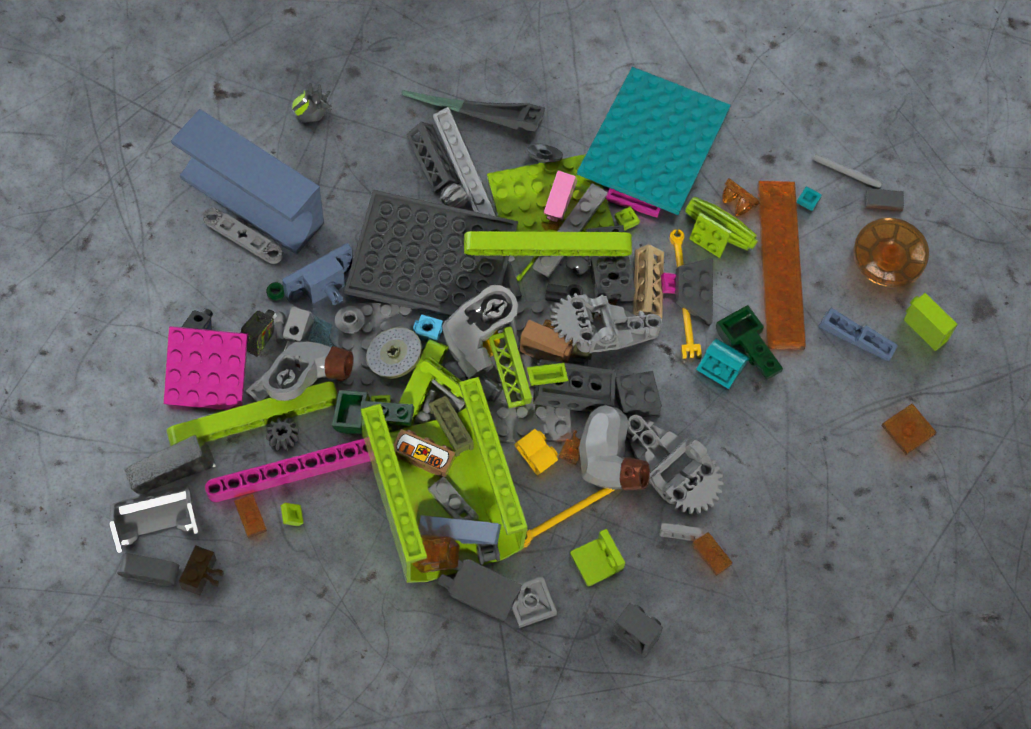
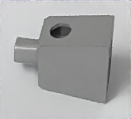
(297, 326)

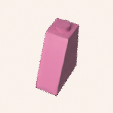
(560, 196)

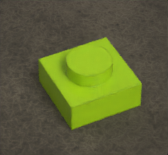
(627, 218)
(292, 514)

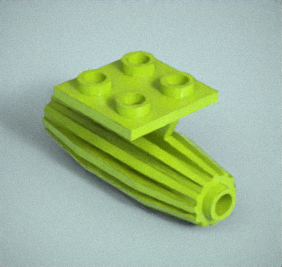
(717, 228)

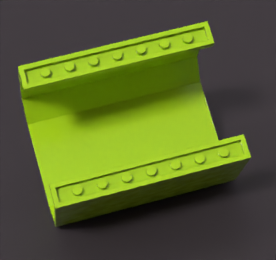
(477, 475)

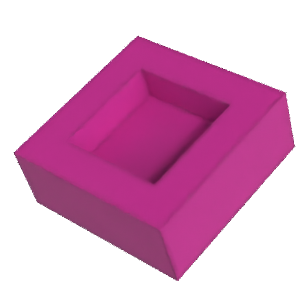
(668, 283)

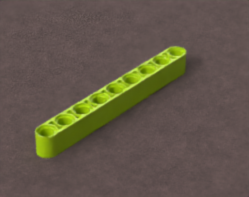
(547, 243)
(254, 415)

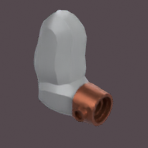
(302, 365)
(604, 452)

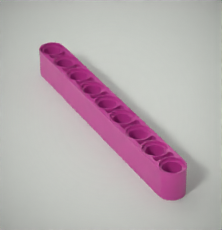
(284, 476)

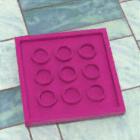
(205, 368)

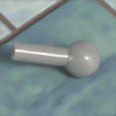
(279, 321)
(424, 416)

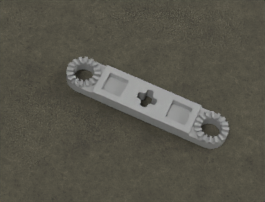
(252, 242)

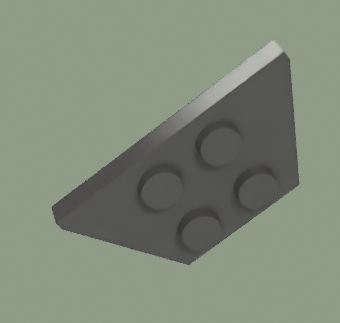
(695, 289)

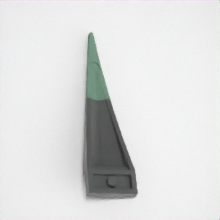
(506, 114)

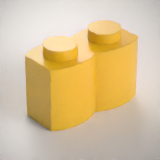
(536, 451)

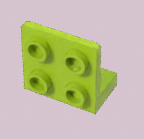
(598, 559)

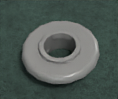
(353, 327)

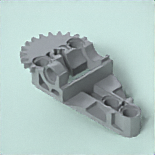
(620, 328)
(662, 451)

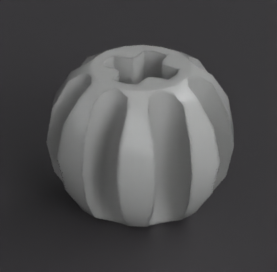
(454, 196)

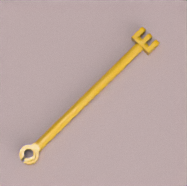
(690, 346)
(565, 514)

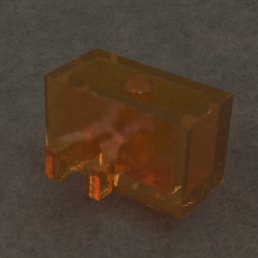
(441, 555)

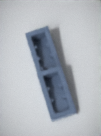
(863, 337)
(459, 530)

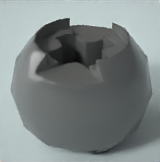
(578, 264)

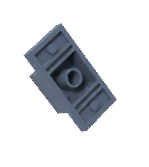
(320, 277)

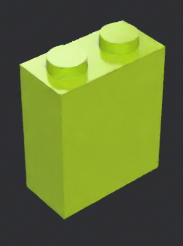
(929, 321)

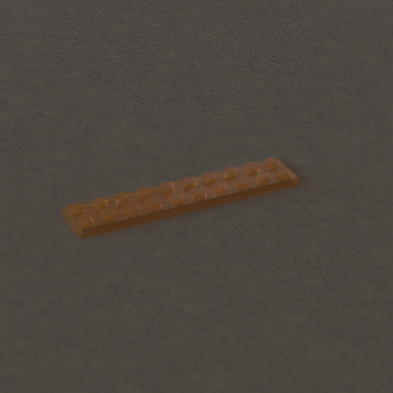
(781, 265)

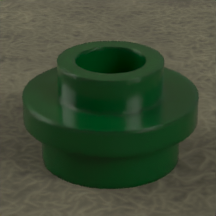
(275, 286)

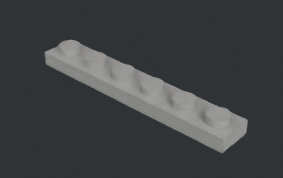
(574, 223)

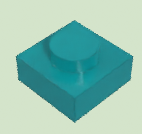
(809, 198)

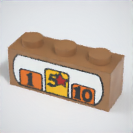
(424, 453)

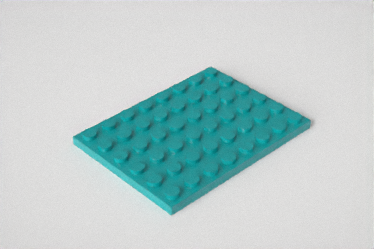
(654, 140)

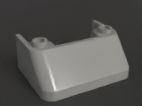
(151, 514)

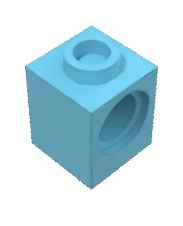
(433, 323)

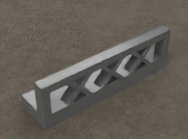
(435, 152)

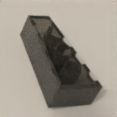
(170, 465)

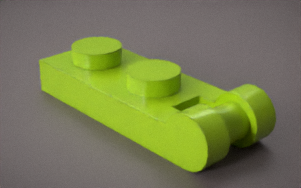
(441, 375)

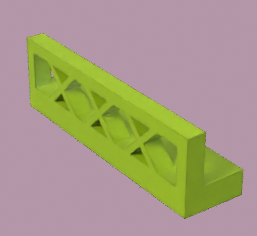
(516, 363)

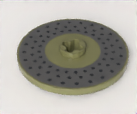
(407, 354)

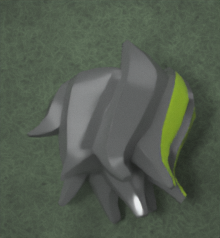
(311, 104)

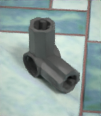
(556, 292)

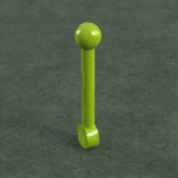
(520, 276)

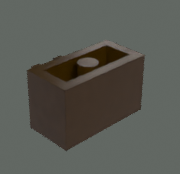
(198, 571)

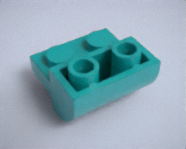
(722, 363)

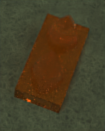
(746, 200)

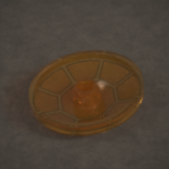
(891, 252)

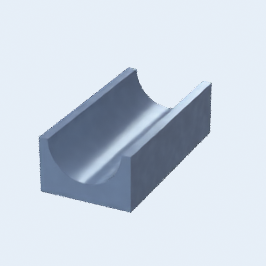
(250, 182)

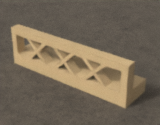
(645, 280)

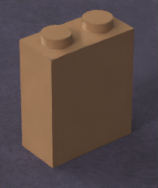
(544, 343)

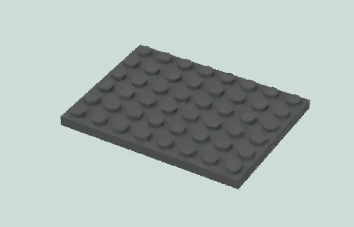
(416, 254)

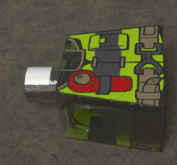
(259, 329)

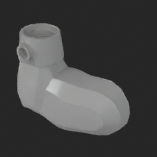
(476, 323)

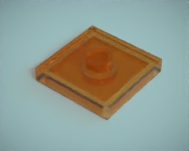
(909, 429)

